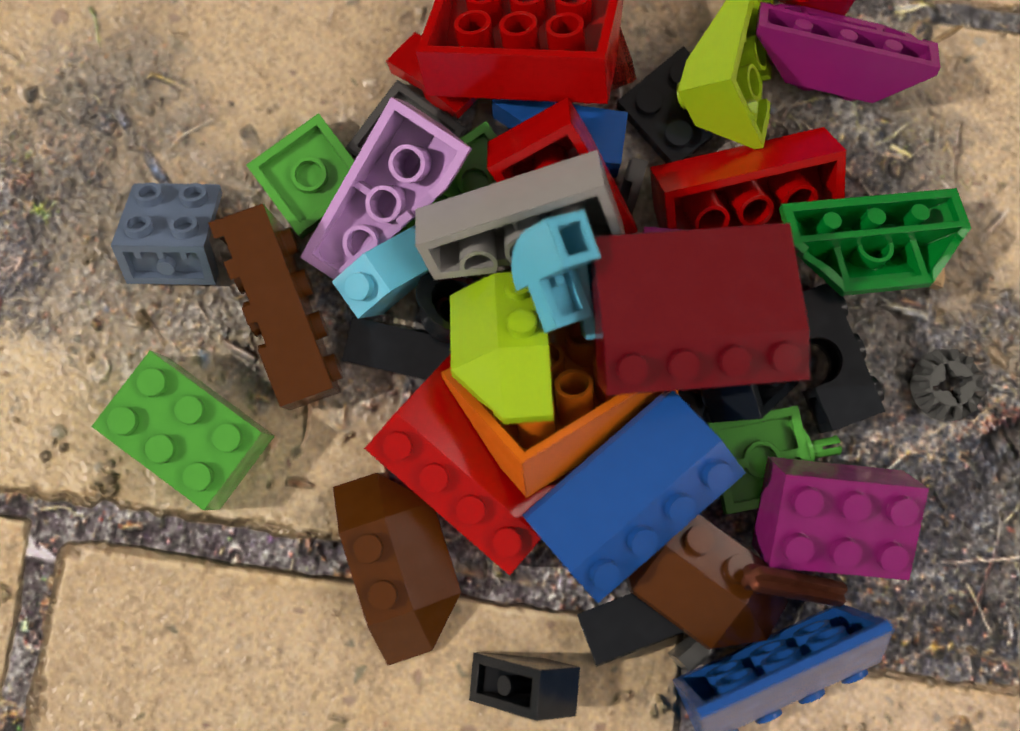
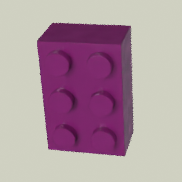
(839, 518)

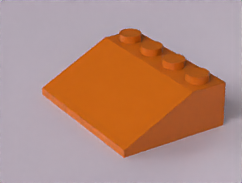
(583, 416)

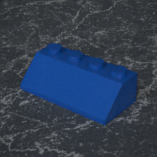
(634, 494)

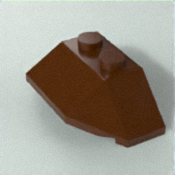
(396, 564)
(700, 589)

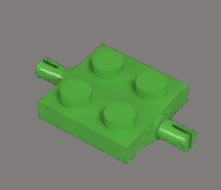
(752, 441)

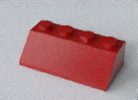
(747, 183)

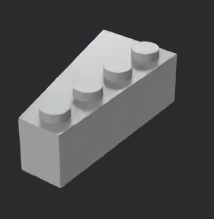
(480, 227)

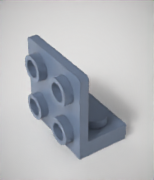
(168, 234)

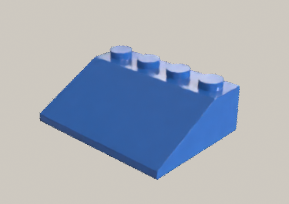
(784, 669)

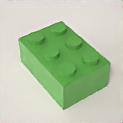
(183, 431)

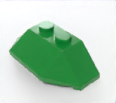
(878, 239)

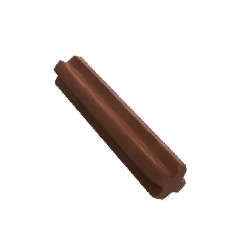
(793, 585)

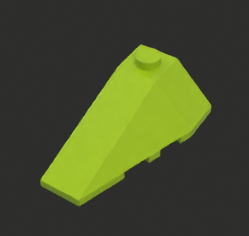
(726, 77)

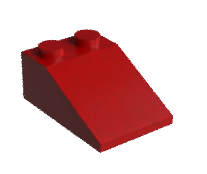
(546, 140)

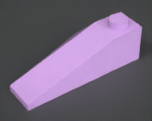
(399, 169)

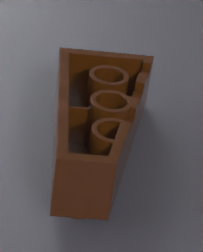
(279, 306)

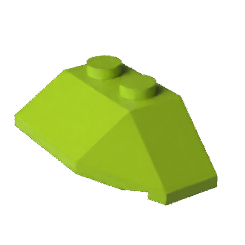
(501, 349)

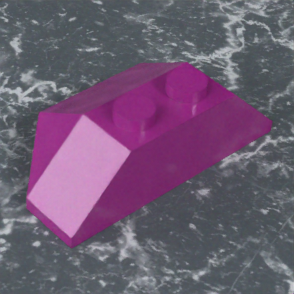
(843, 53)

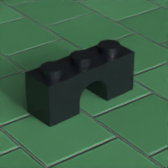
(849, 389)

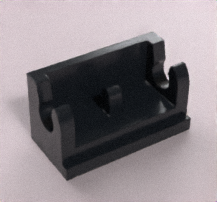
(623, 628)

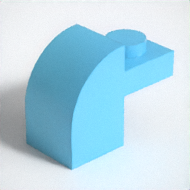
(547, 264)

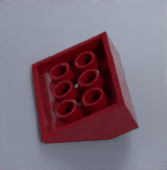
(699, 309)

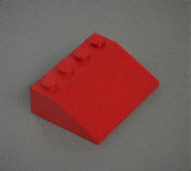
(521, 49)
(451, 469)

